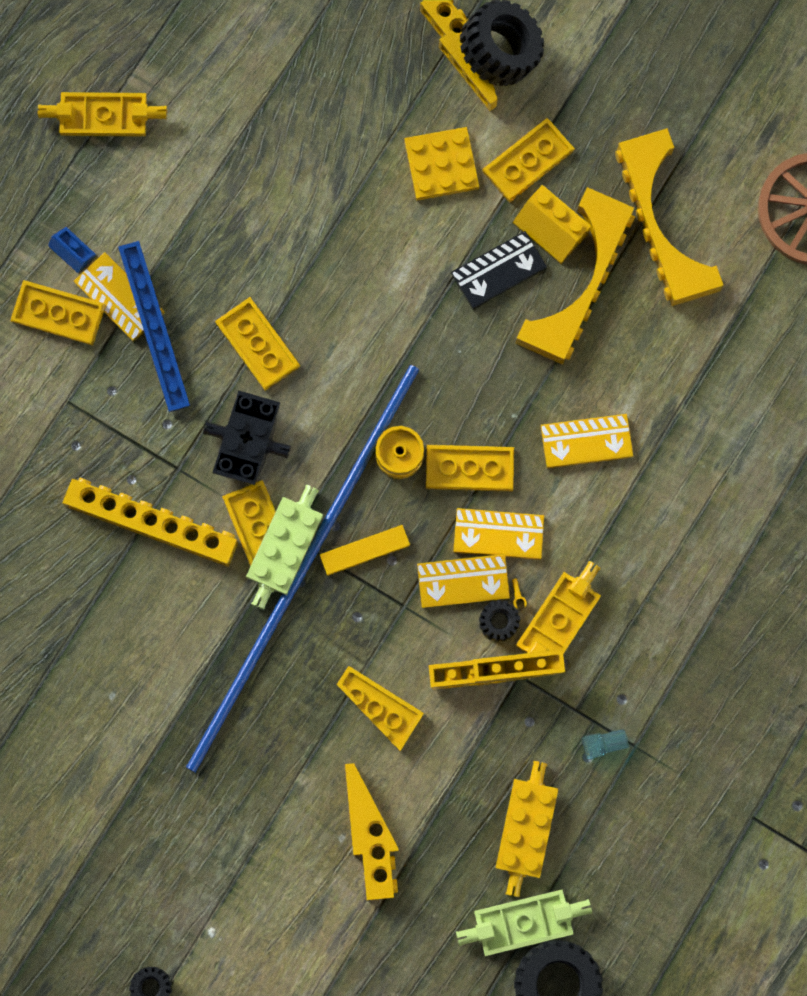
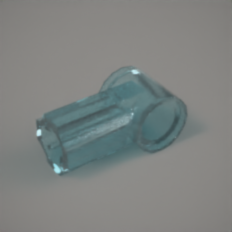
(600, 744)

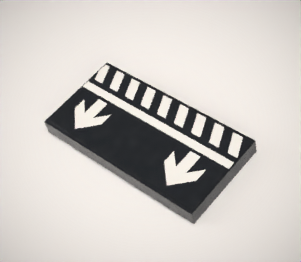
(498, 270)

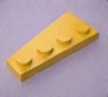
(384, 709)

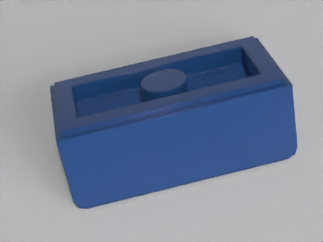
(71, 249)

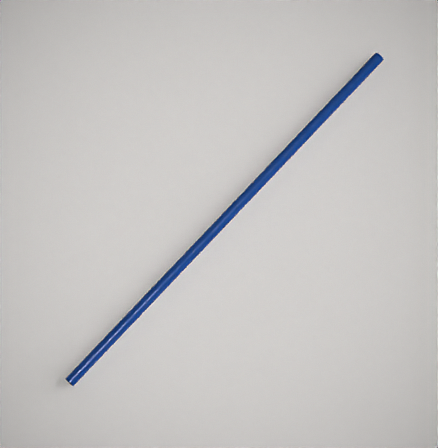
(312, 551)

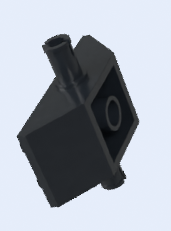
(252, 418)

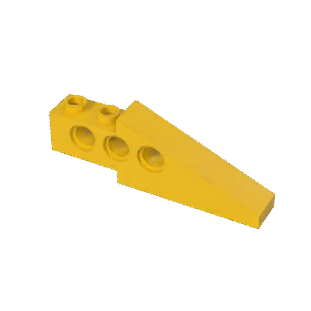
(450, 46)
(496, 669)
(362, 816)

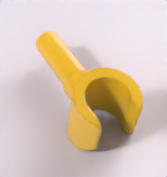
(517, 593)

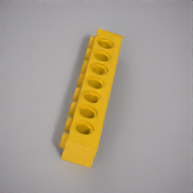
(80, 488)

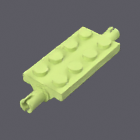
(284, 546)
(523, 922)

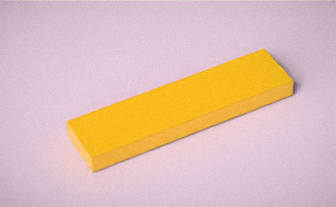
(364, 550)

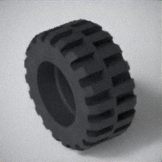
(516, 28)
(558, 952)

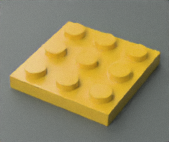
(441, 163)

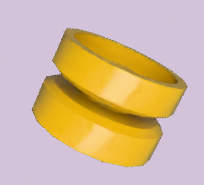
(393, 441)

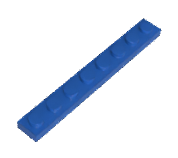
(154, 326)

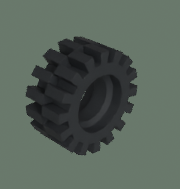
(499, 607)
(150, 973)

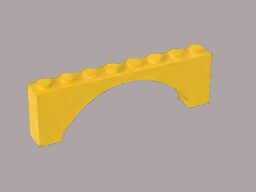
(682, 276)
(555, 334)

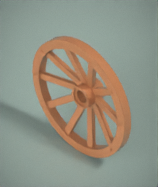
(764, 197)

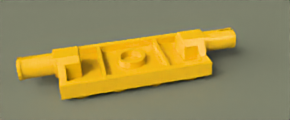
(102, 114)
(561, 613)
(526, 828)

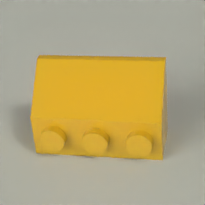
(552, 224)

